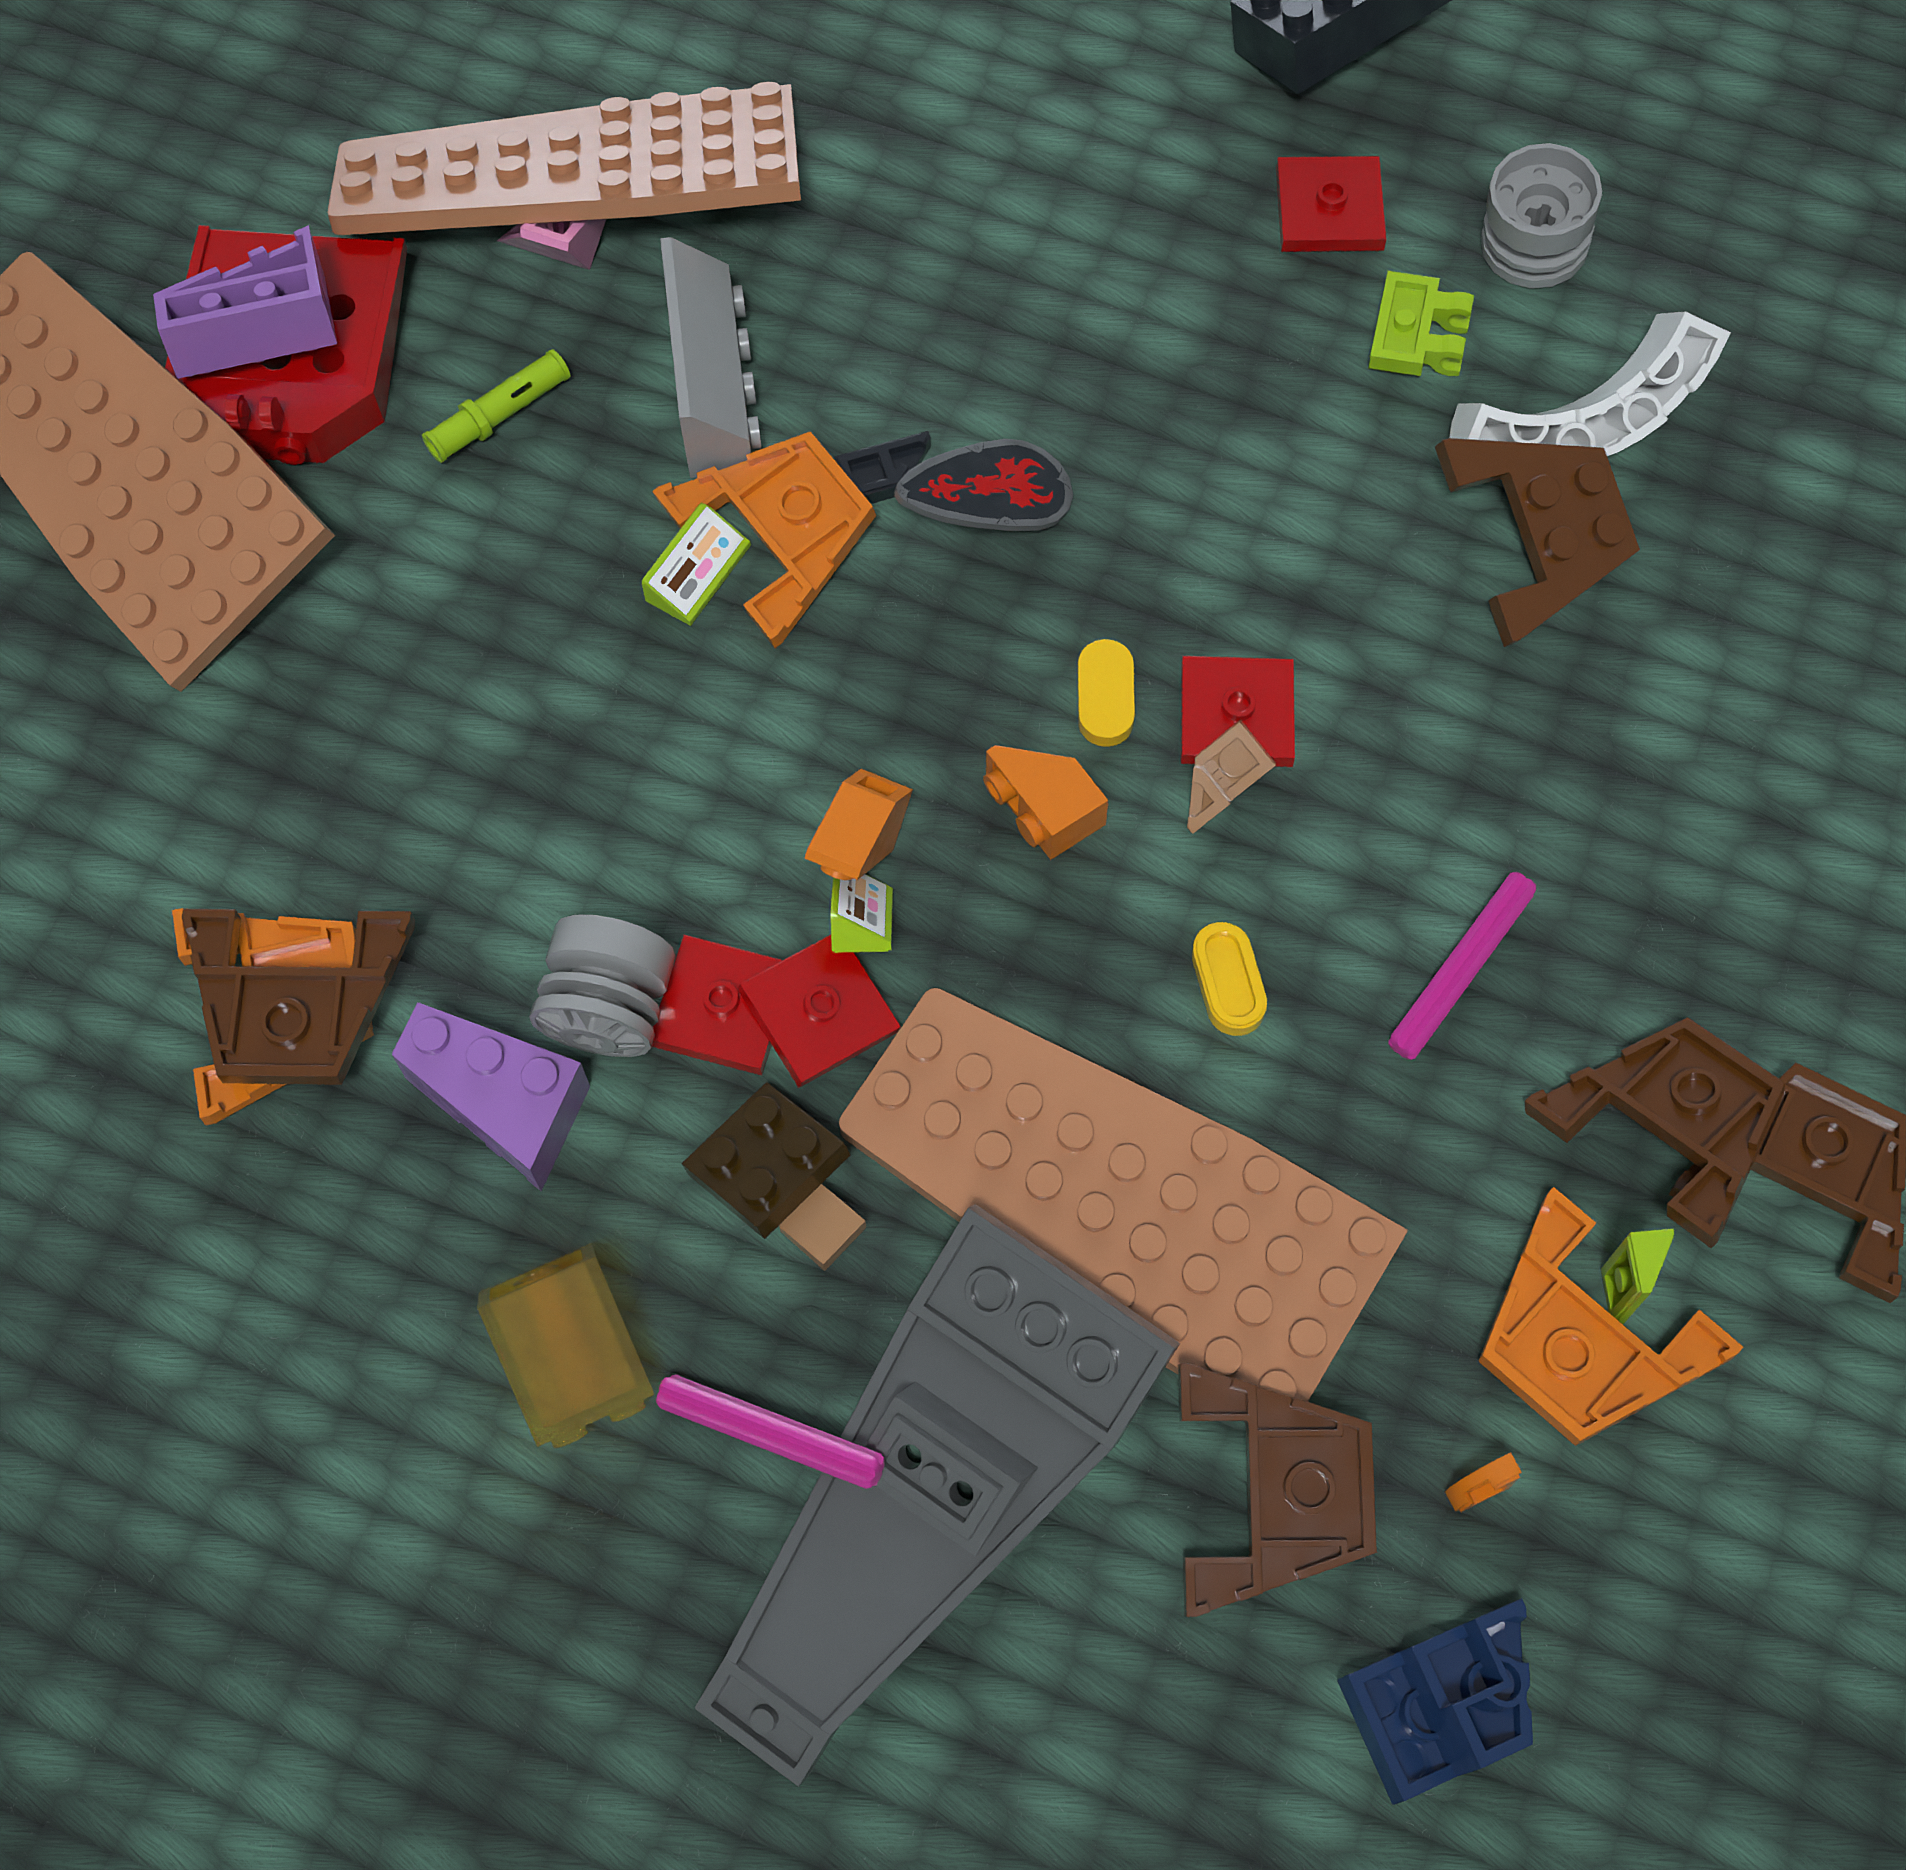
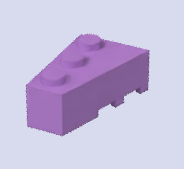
(248, 313)
(495, 1085)

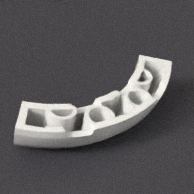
(1626, 407)

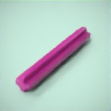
(1462, 966)
(771, 1431)

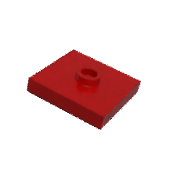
(1330, 204)
(1227, 689)
(704, 1010)
(818, 1010)

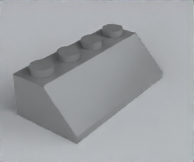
(709, 358)

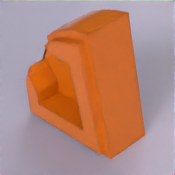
(1484, 1483)

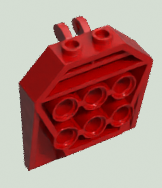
(317, 399)

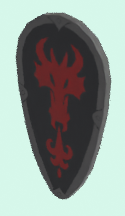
(989, 487)

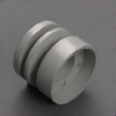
(1540, 215)
(602, 985)

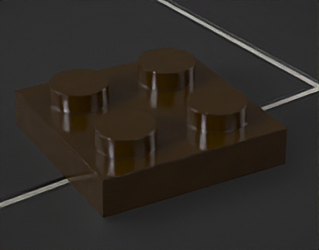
(766, 1160)

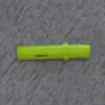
(478, 417)

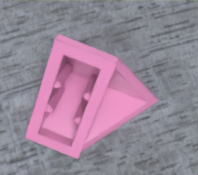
(564, 241)

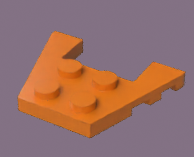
(797, 507)
(268, 944)
(1571, 1353)

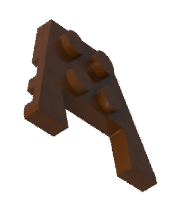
(1565, 515)
(290, 1020)
(1689, 1095)
(1846, 1157)
(1304, 1489)

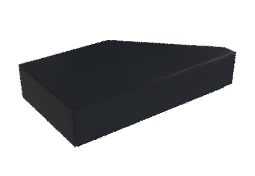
(882, 466)

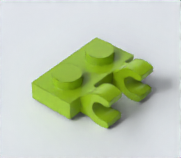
(1404, 324)

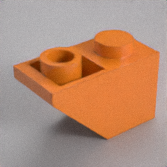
(1048, 794)
(859, 826)

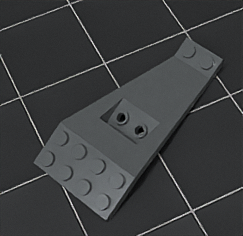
(1002, 1382)

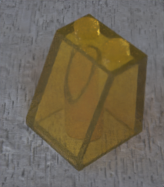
(565, 1347)

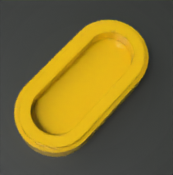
(1105, 693)
(1229, 979)

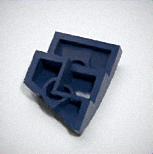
(1445, 1704)

